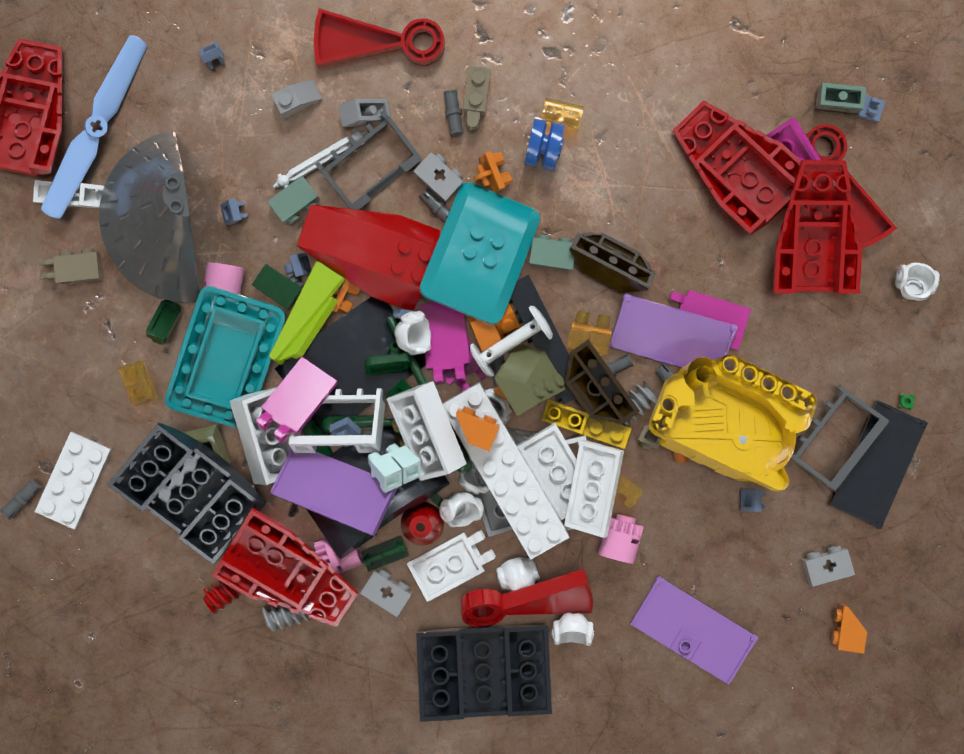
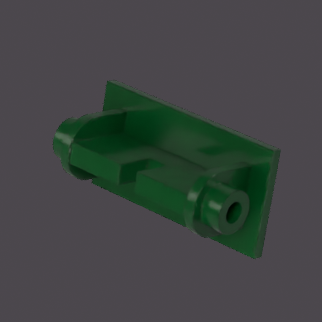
(384, 553)

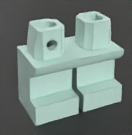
(394, 467)

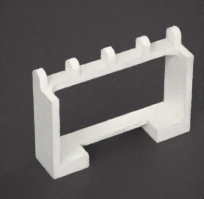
(363, 443)

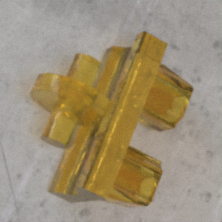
(562, 112)

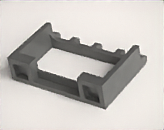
(404, 166)
(872, 436)

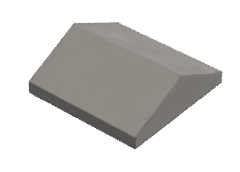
(493, 516)

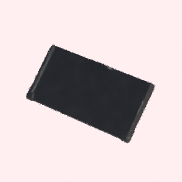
(880, 471)

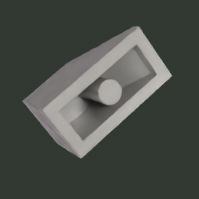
(296, 97)
(360, 111)

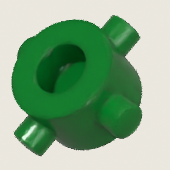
(906, 401)

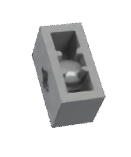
(442, 188)
(840, 567)
(391, 603)

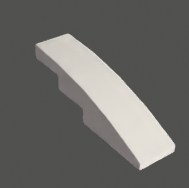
(85, 196)

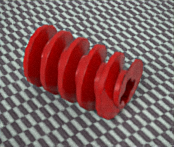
(218, 596)

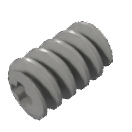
(642, 399)
(281, 616)

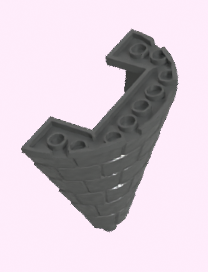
(148, 220)

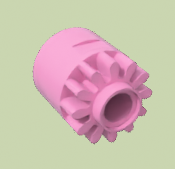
(224, 277)
(622, 539)
(347, 563)

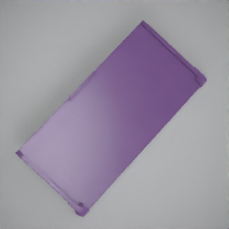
(669, 332)
(333, 490)
(693, 630)

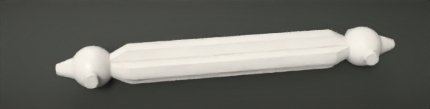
(323, 157)

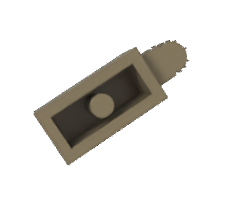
(476, 95)
(74, 267)

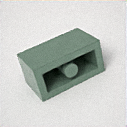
(840, 97)
(293, 200)
(551, 253)

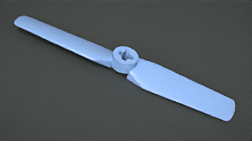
(84, 147)

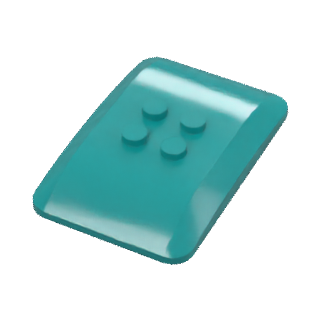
(480, 253)
(223, 354)

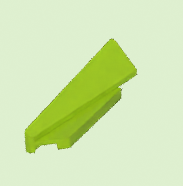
(308, 314)

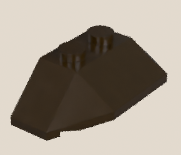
(611, 262)
(597, 386)

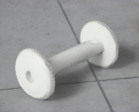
(510, 341)

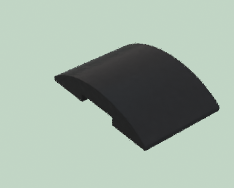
(342, 353)
(187, 489)
(347, 539)
(483, 672)

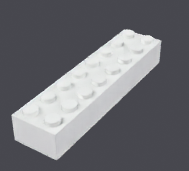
(509, 477)

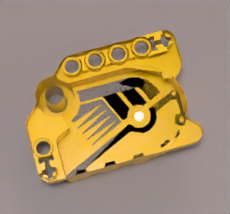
(734, 420)

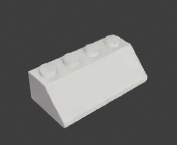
(427, 430)
(262, 450)

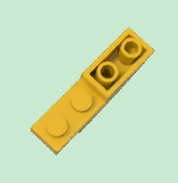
(581, 423)

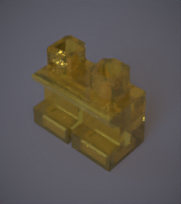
(581, 329)
(134, 379)
(629, 491)

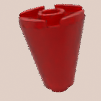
(429, 516)

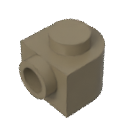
(648, 439)

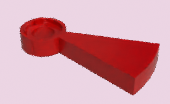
(346, 39)
(871, 220)
(555, 596)

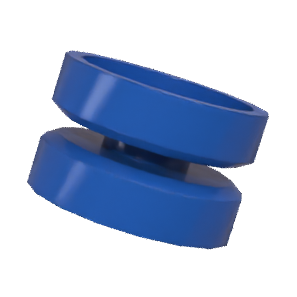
(546, 144)

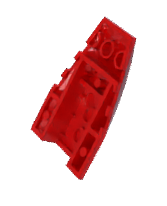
(30, 108)
(739, 165)
(819, 233)
(371, 250)
(278, 567)

